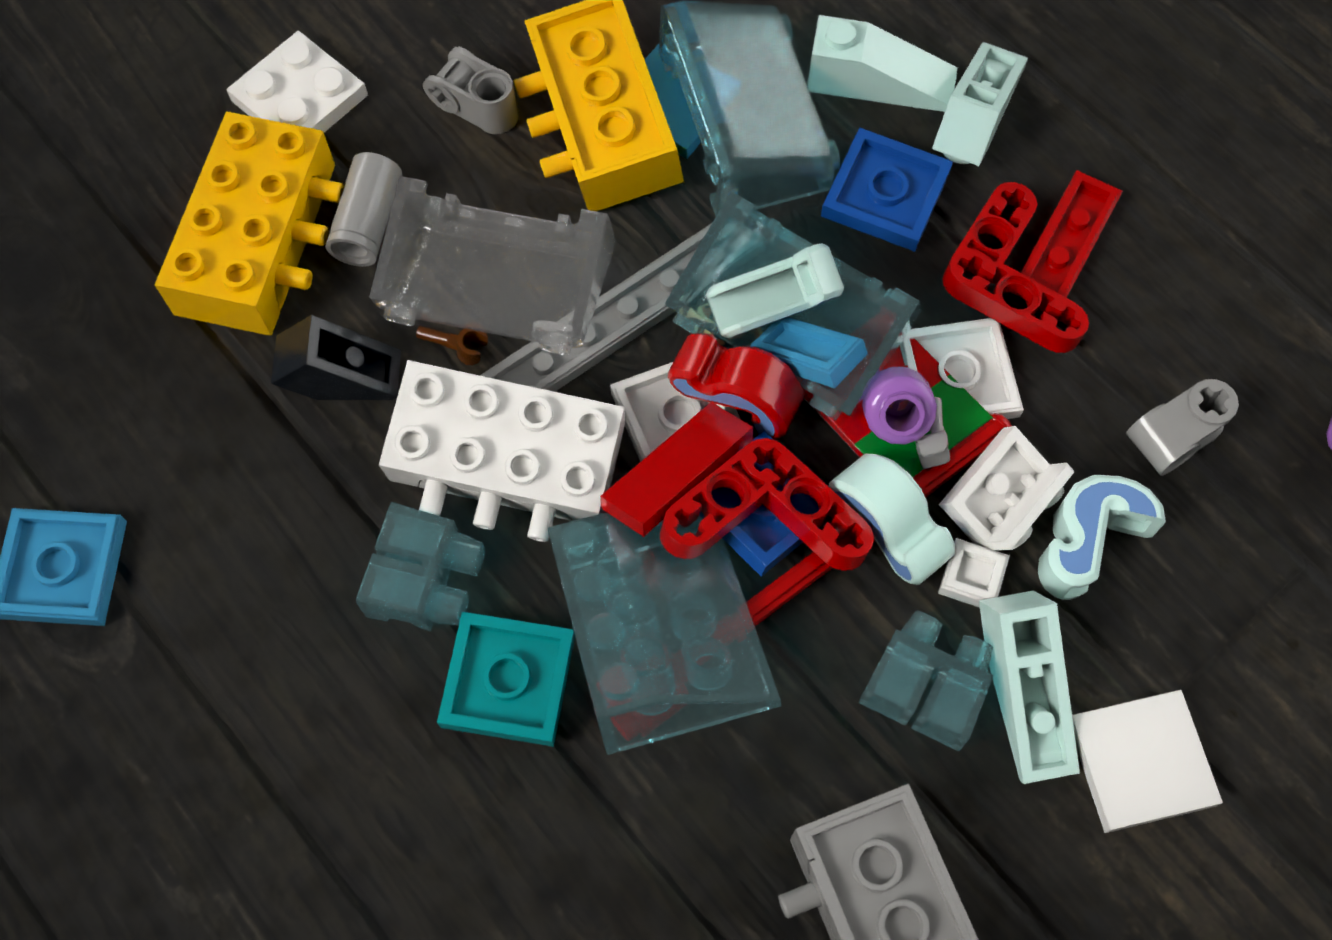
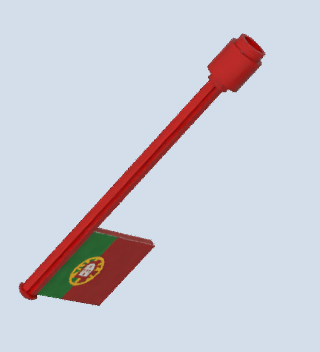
(968, 433)

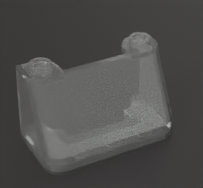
(491, 269)

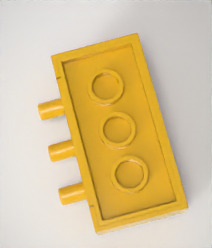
(600, 103)
(249, 224)

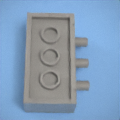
(877, 874)

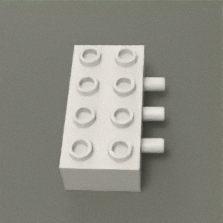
(501, 446)

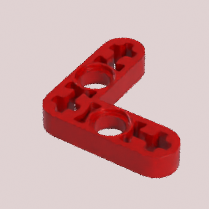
(989, 267)
(761, 488)

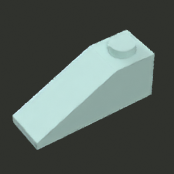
(876, 66)
(978, 104)
(1031, 683)

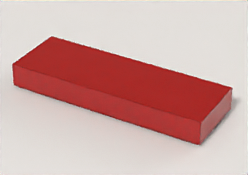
(1071, 233)
(676, 468)

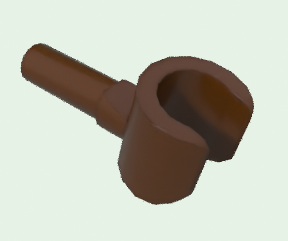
(456, 342)

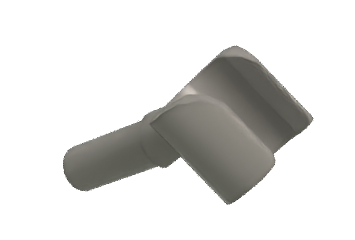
(934, 447)

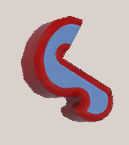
(738, 379)

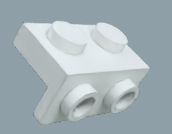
(1005, 492)

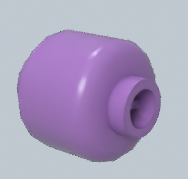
(903, 421)

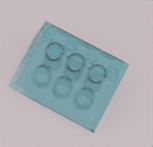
(659, 633)

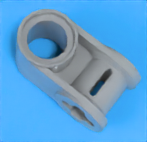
(474, 92)
(1181, 427)

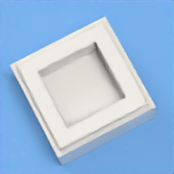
(973, 573)

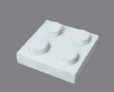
(298, 86)

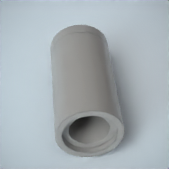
(363, 209)

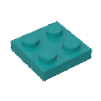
(506, 679)

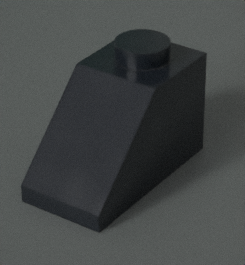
(334, 363)

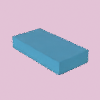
(812, 350)

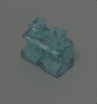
(413, 567)
(956, 688)

